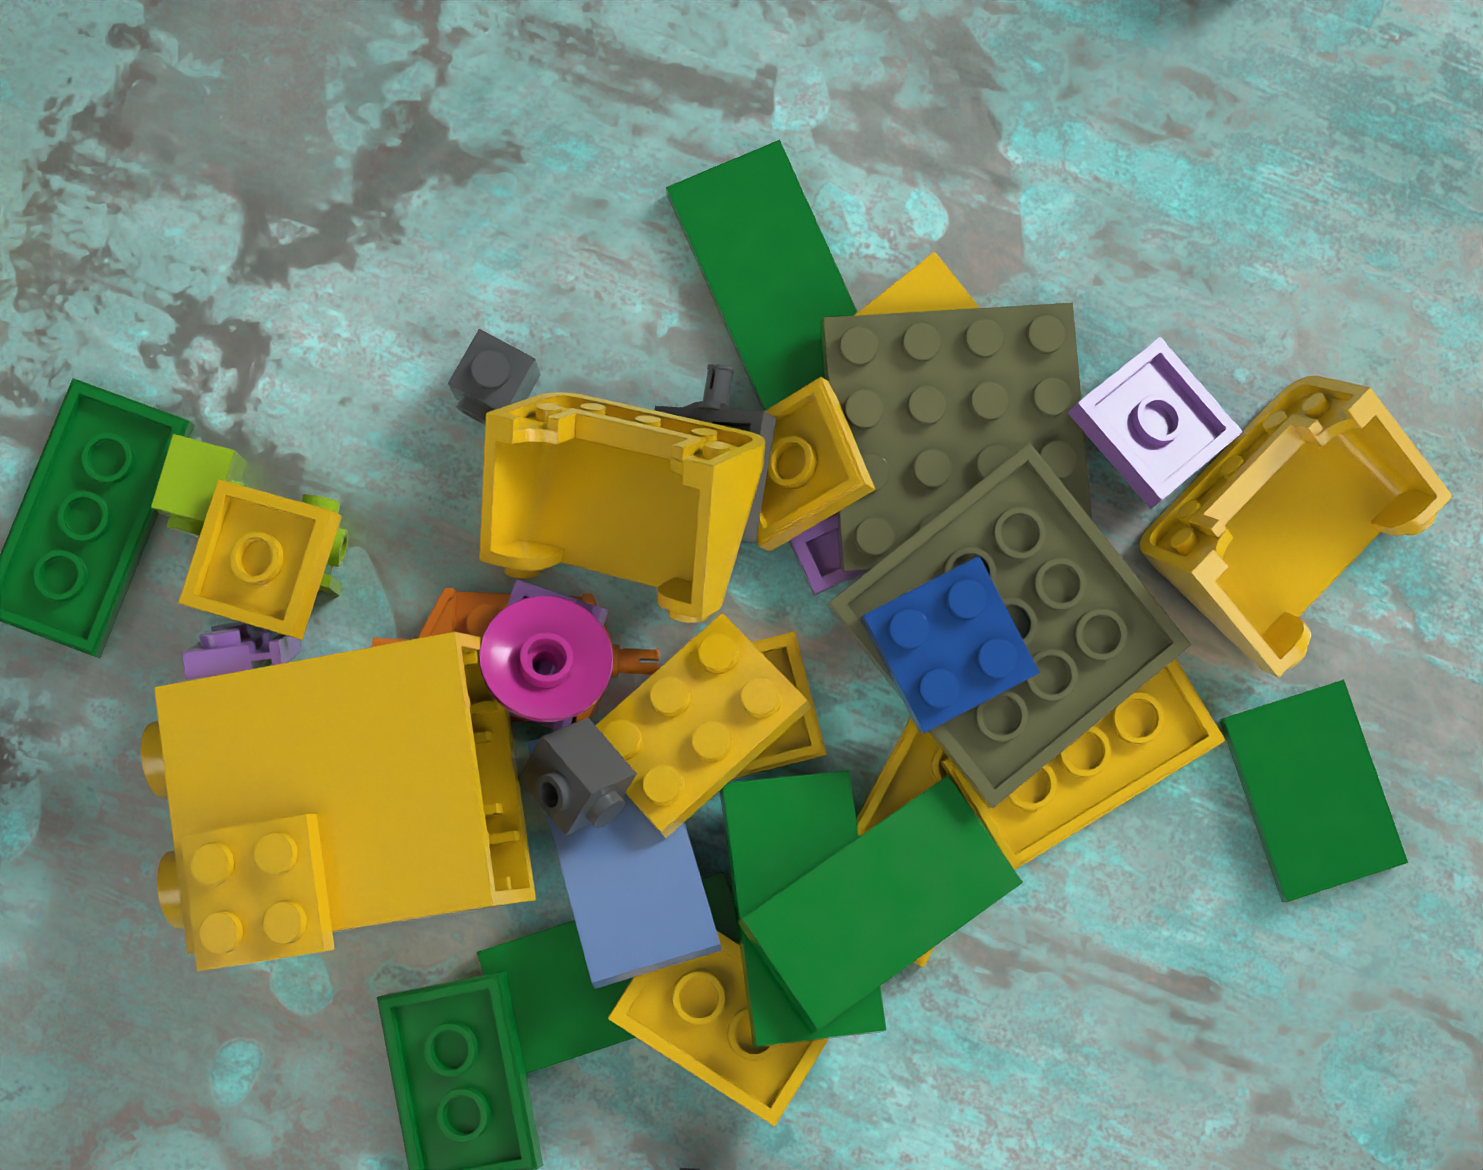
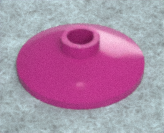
(553, 632)

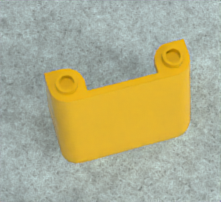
(618, 495)
(1291, 513)

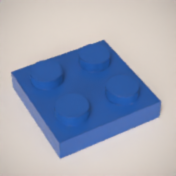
(949, 645)

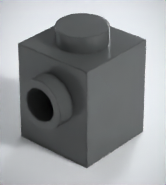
(492, 376)
(577, 777)

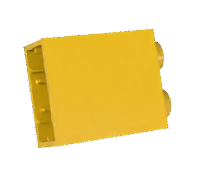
(379, 742)

